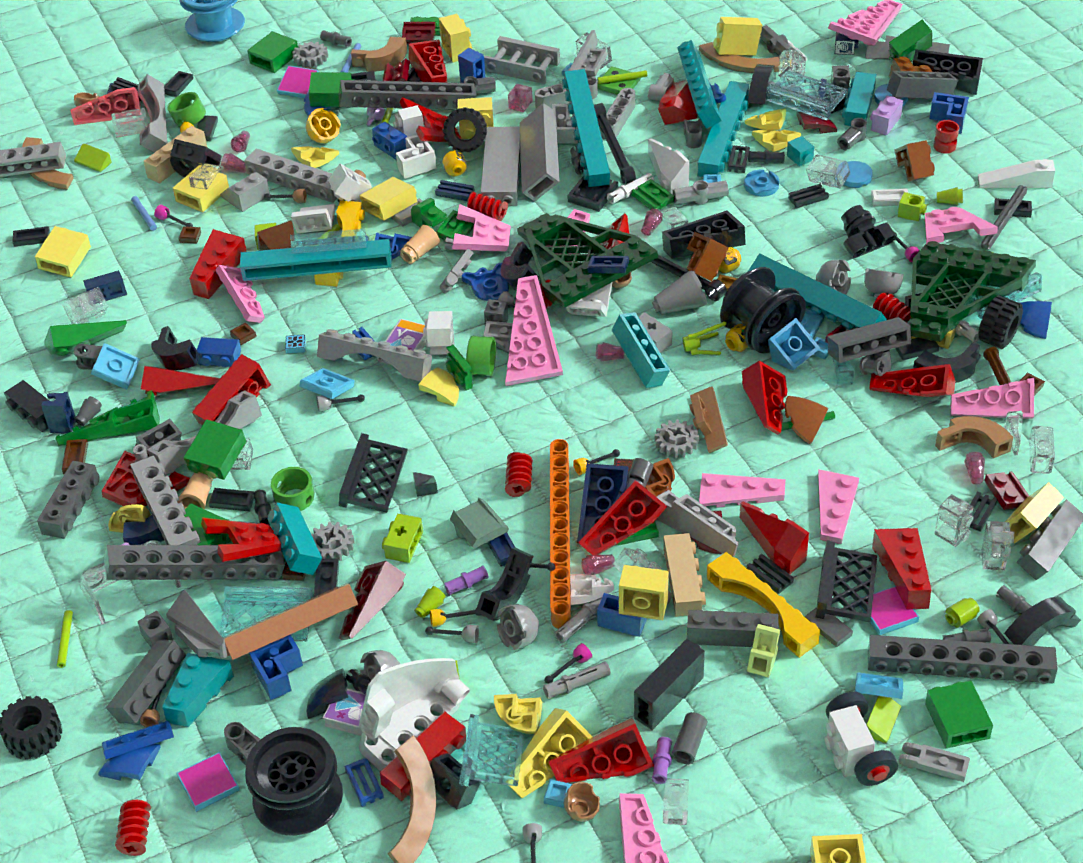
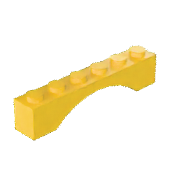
(349, 218)
(732, 577)

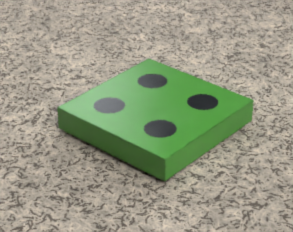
(616, 87)

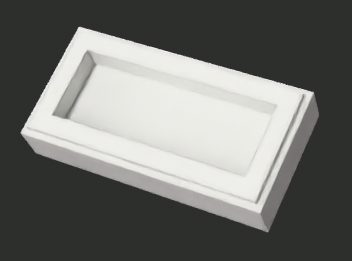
(887, 197)

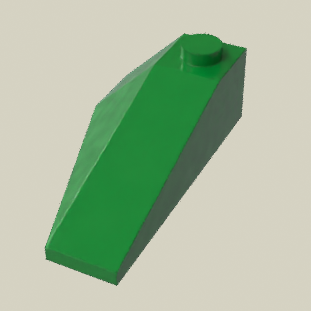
(64, 338)

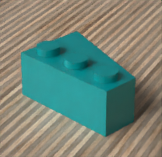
(194, 687)

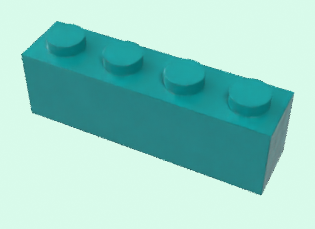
(859, 97)
(640, 350)
(295, 538)

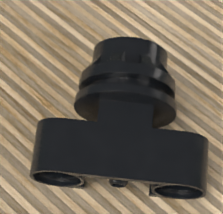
(862, 234)

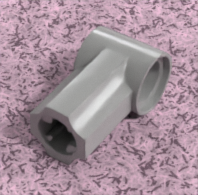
(662, 85)

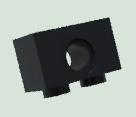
(446, 776)

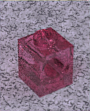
(520, 97)

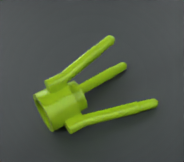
(692, 341)

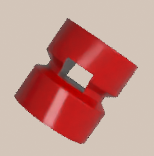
(946, 136)

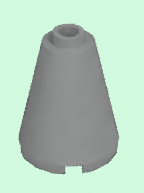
(680, 295)

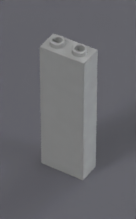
(539, 152)
(501, 164)

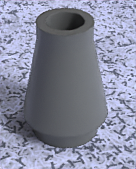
(89, 408)

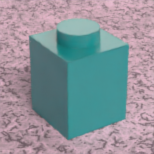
(800, 151)

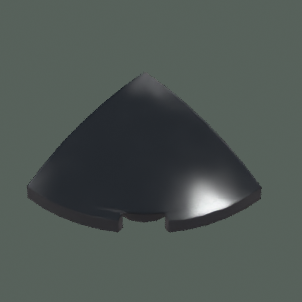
(327, 692)

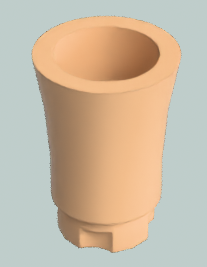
(419, 244)
(196, 490)

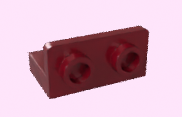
(397, 73)

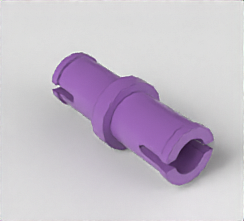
(466, 580)
(662, 760)

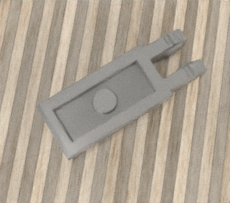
(456, 272)
(935, 761)

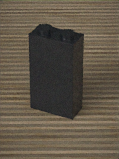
(669, 684)

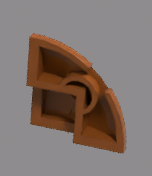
(805, 416)
(661, 477)

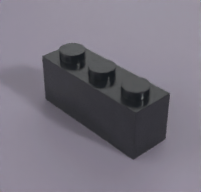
(27, 404)

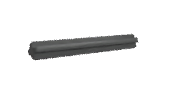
(1005, 215)

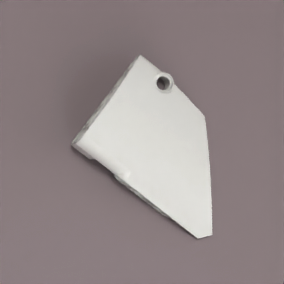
(404, 699)

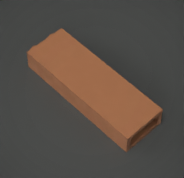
(289, 621)

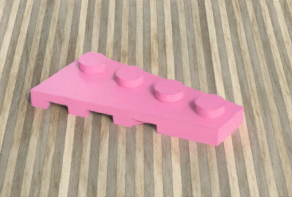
(241, 293)
(728, 489)
(835, 503)

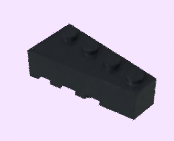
(964, 68)
(720, 227)

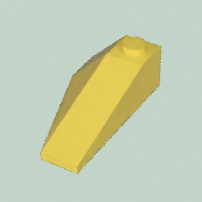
(554, 737)

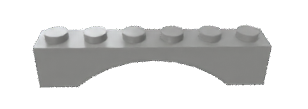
(153, 96)
(409, 363)
(238, 413)

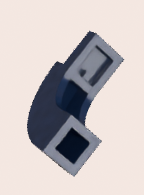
(141, 532)

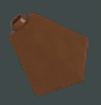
(275, 237)

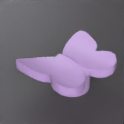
(374, 113)

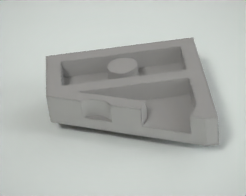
(501, 332)

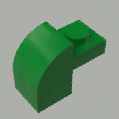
(427, 213)

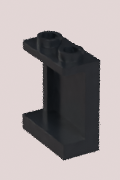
(195, 153)

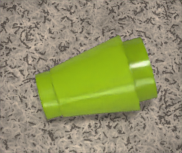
(950, 196)
(431, 600)

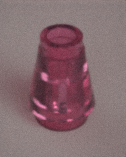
(240, 142)
(232, 162)
(651, 221)
(609, 352)
(975, 466)
(597, 563)

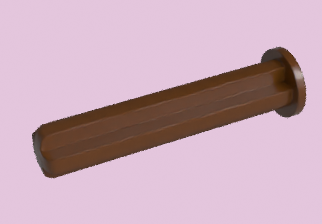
(992, 355)

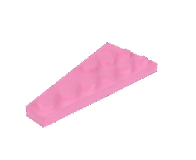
(868, 24)
(532, 343)

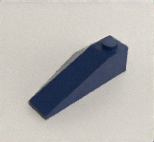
(601, 490)

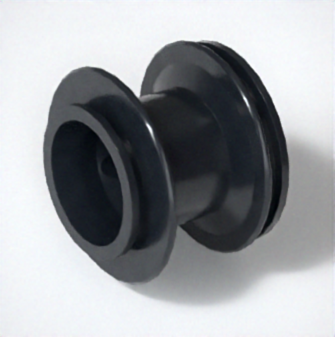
(760, 308)
(293, 761)

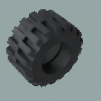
(479, 123)
(1000, 322)
(36, 740)

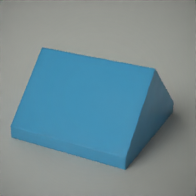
(792, 345)

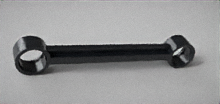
(626, 172)
(714, 290)

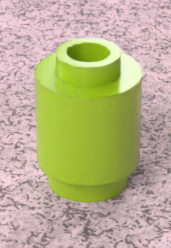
(962, 612)

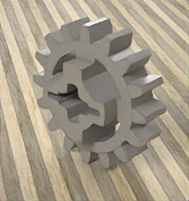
(310, 54)
(676, 438)
(333, 540)

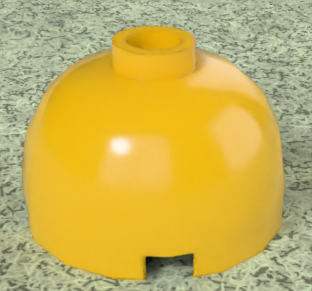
(322, 126)

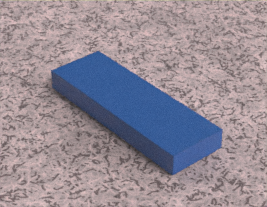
(137, 739)

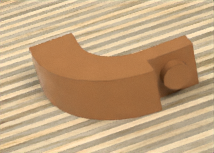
(376, 60)
(975, 430)

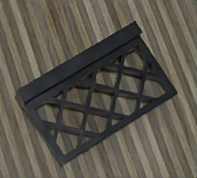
(357, 466)
(827, 583)

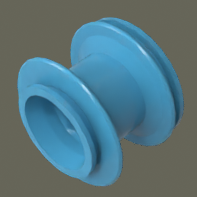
(212, 19)

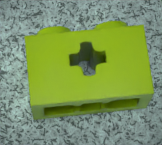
(402, 538)

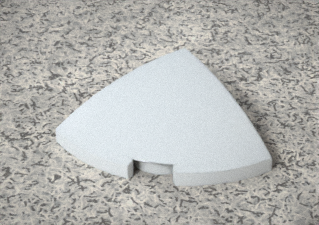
(588, 588)

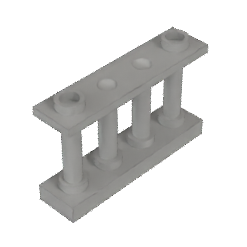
(524, 50)

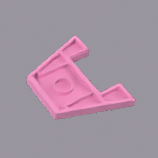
(954, 220)
(487, 232)

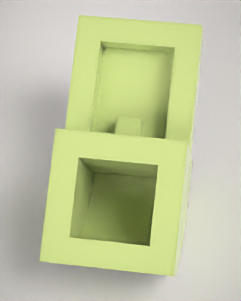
(764, 650)

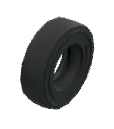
(180, 168)

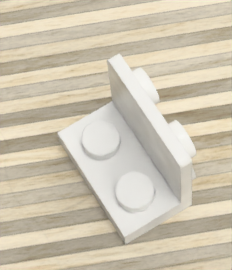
(314, 218)
(593, 304)

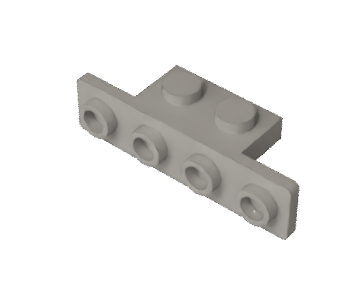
(589, 57)

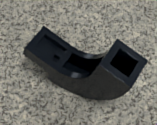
(760, 81)
(517, 265)
(173, 354)
(962, 365)
(509, 587)
(1040, 619)

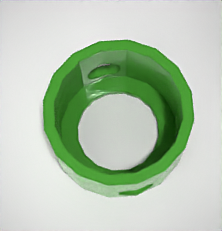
(184, 110)
(481, 355)
(291, 479)

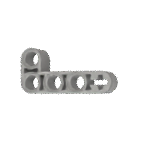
(556, 94)
(620, 110)

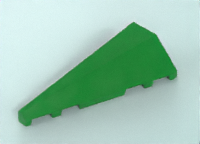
(127, 419)

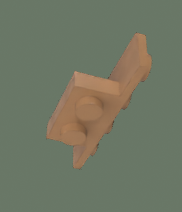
(708, 418)

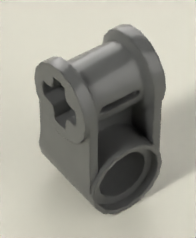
(693, 133)
(88, 357)
(876, 363)
(240, 745)

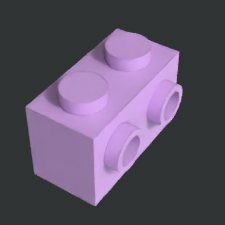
(886, 115)

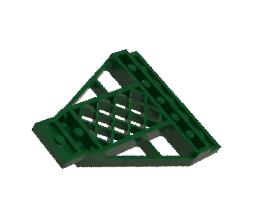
(576, 281)
(957, 283)

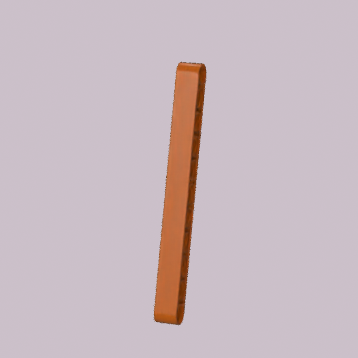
(559, 533)

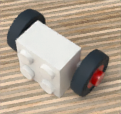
(853, 743)

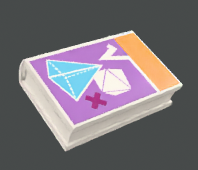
(406, 334)
(346, 713)

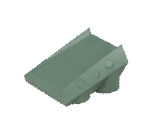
(478, 523)

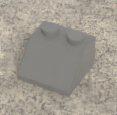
(247, 191)

